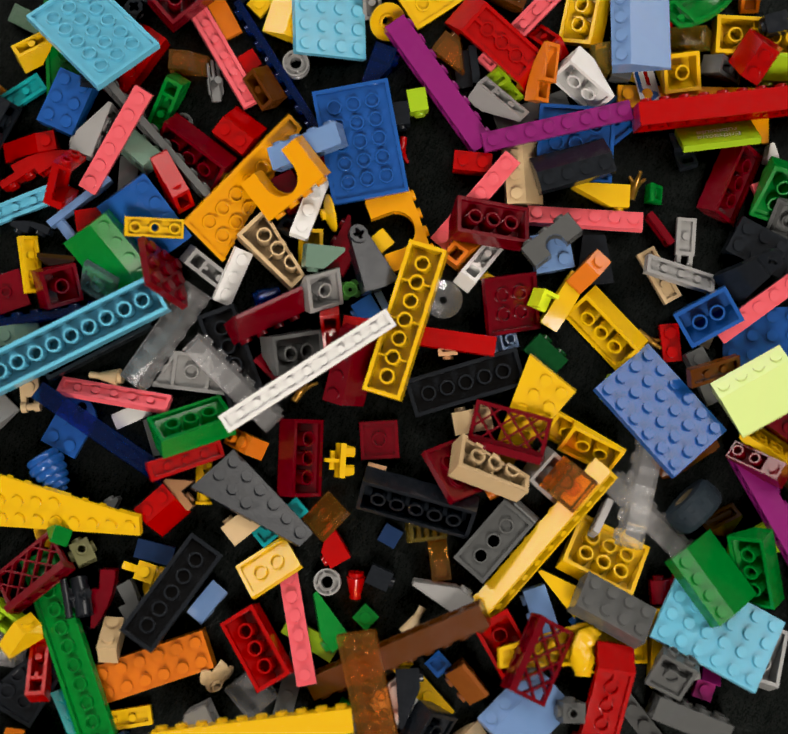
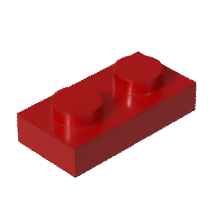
(670, 342)

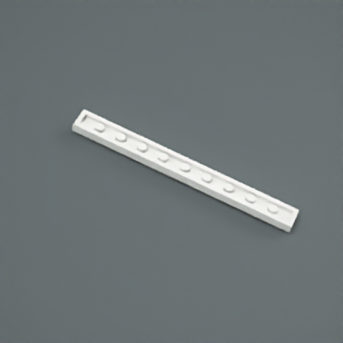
(307, 371)

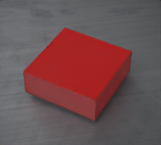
(249, 60)

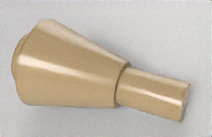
(110, 376)
(413, 620)

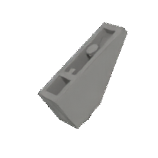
(493, 100)
(202, 265)

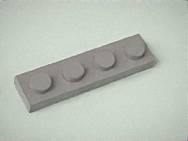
(678, 274)

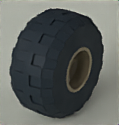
(693, 506)

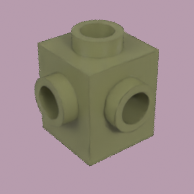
(85, 558)

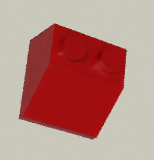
(754, 56)
(239, 131)
(161, 510)

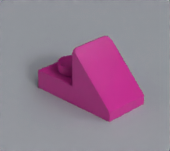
(706, 685)

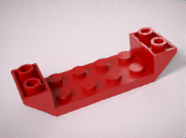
(495, 38)
(609, 688)

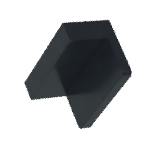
(471, 65)

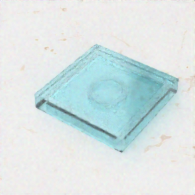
(97, 281)

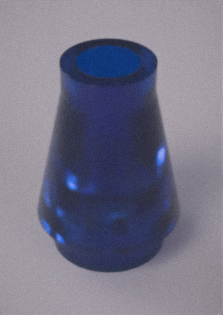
(264, 295)

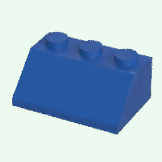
(708, 316)

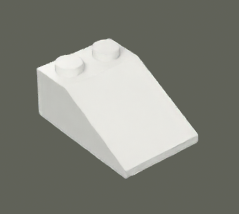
(583, 80)

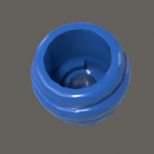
(50, 469)

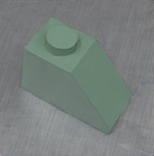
(319, 256)
(16, 331)

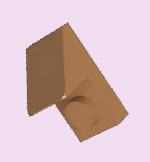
(177, 488)

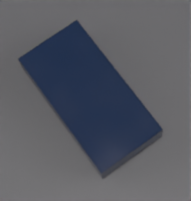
(154, 551)

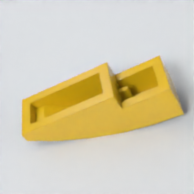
(560, 308)

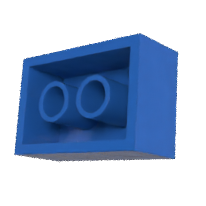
(67, 104)

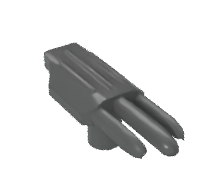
(214, 84)

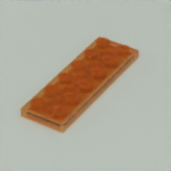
(366, 682)

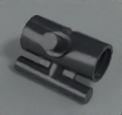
(77, 597)

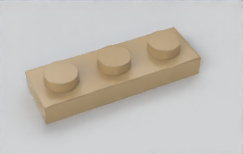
(666, 291)

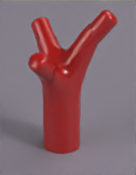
(403, 141)

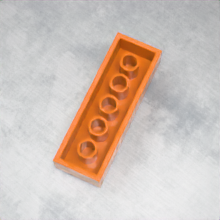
(169, 662)

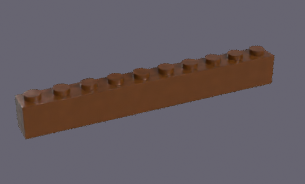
(410, 645)

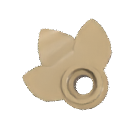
(215, 679)

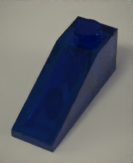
(381, 62)

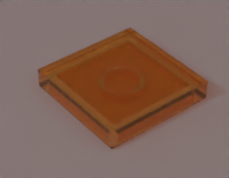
(326, 516)

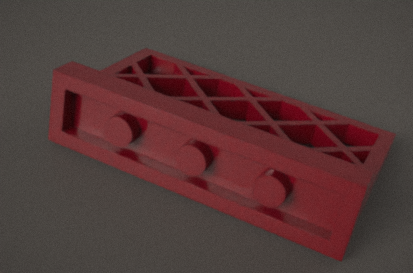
(510, 449)
(38, 587)
(526, 649)

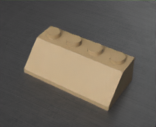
(521, 187)

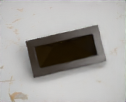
(55, 259)
(723, 520)

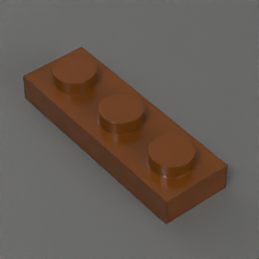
(711, 371)

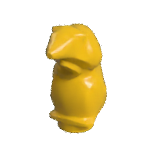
(581, 651)

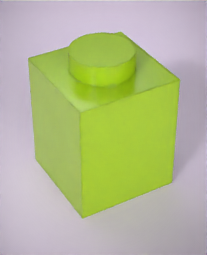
(417, 102)

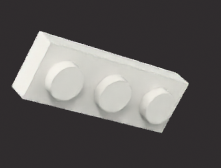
(232, 276)

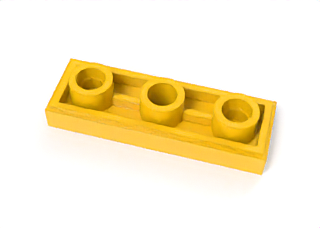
(142, 227)

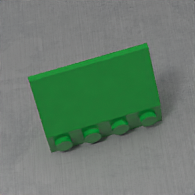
(770, 187)
(106, 246)
(711, 579)

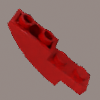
(28, 167)

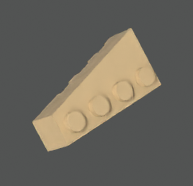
(269, 248)
(486, 470)

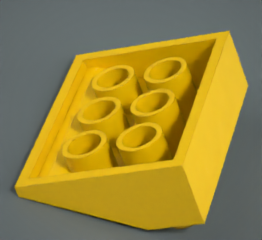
(601, 557)

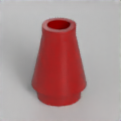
(355, 583)

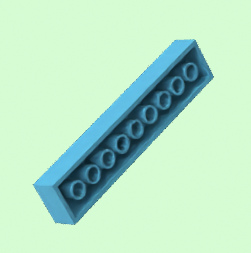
(79, 334)

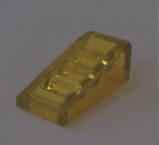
(410, 534)

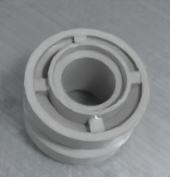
(300, 72)
(318, 582)

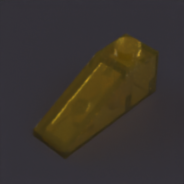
(691, 38)

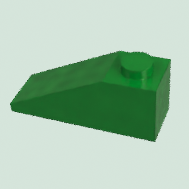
(169, 99)
(327, 624)

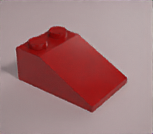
(501, 632)

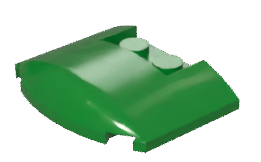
(695, 12)

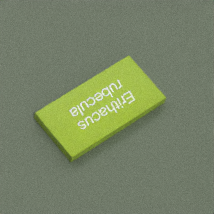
(717, 136)

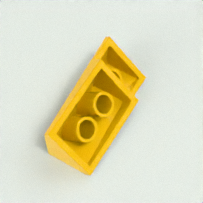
(583, 442)

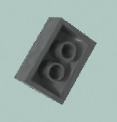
(290, 349)

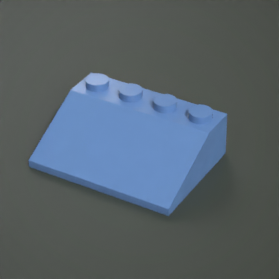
(640, 35)
(518, 715)

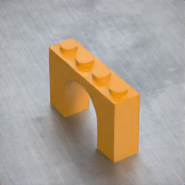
(310, 172)
(402, 205)

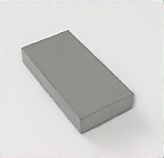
(600, 517)

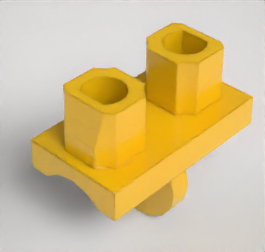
(337, 460)

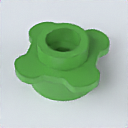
(354, 293)

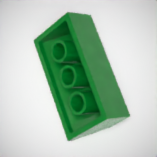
(189, 426)
(757, 559)

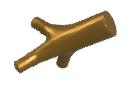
(635, 184)
(652, 341)
(299, 393)

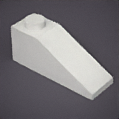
(476, 267)

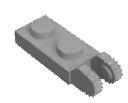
(685, 239)

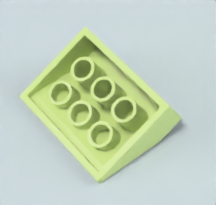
(755, 391)

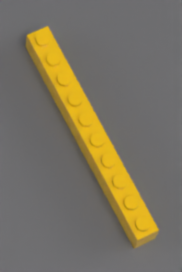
(540, 544)
(302, 721)

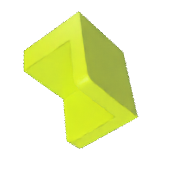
(541, 298)

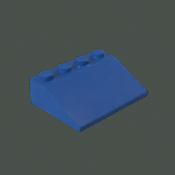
(142, 199)

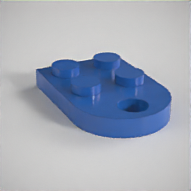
(66, 437)

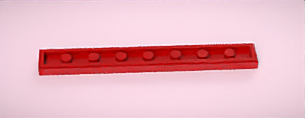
(447, 339)

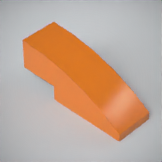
(543, 73)

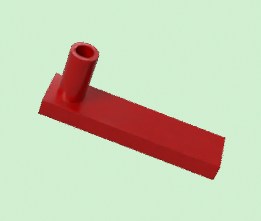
(162, 468)

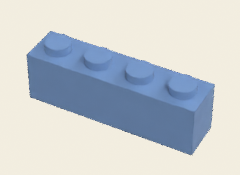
(322, 139)
(538, 602)

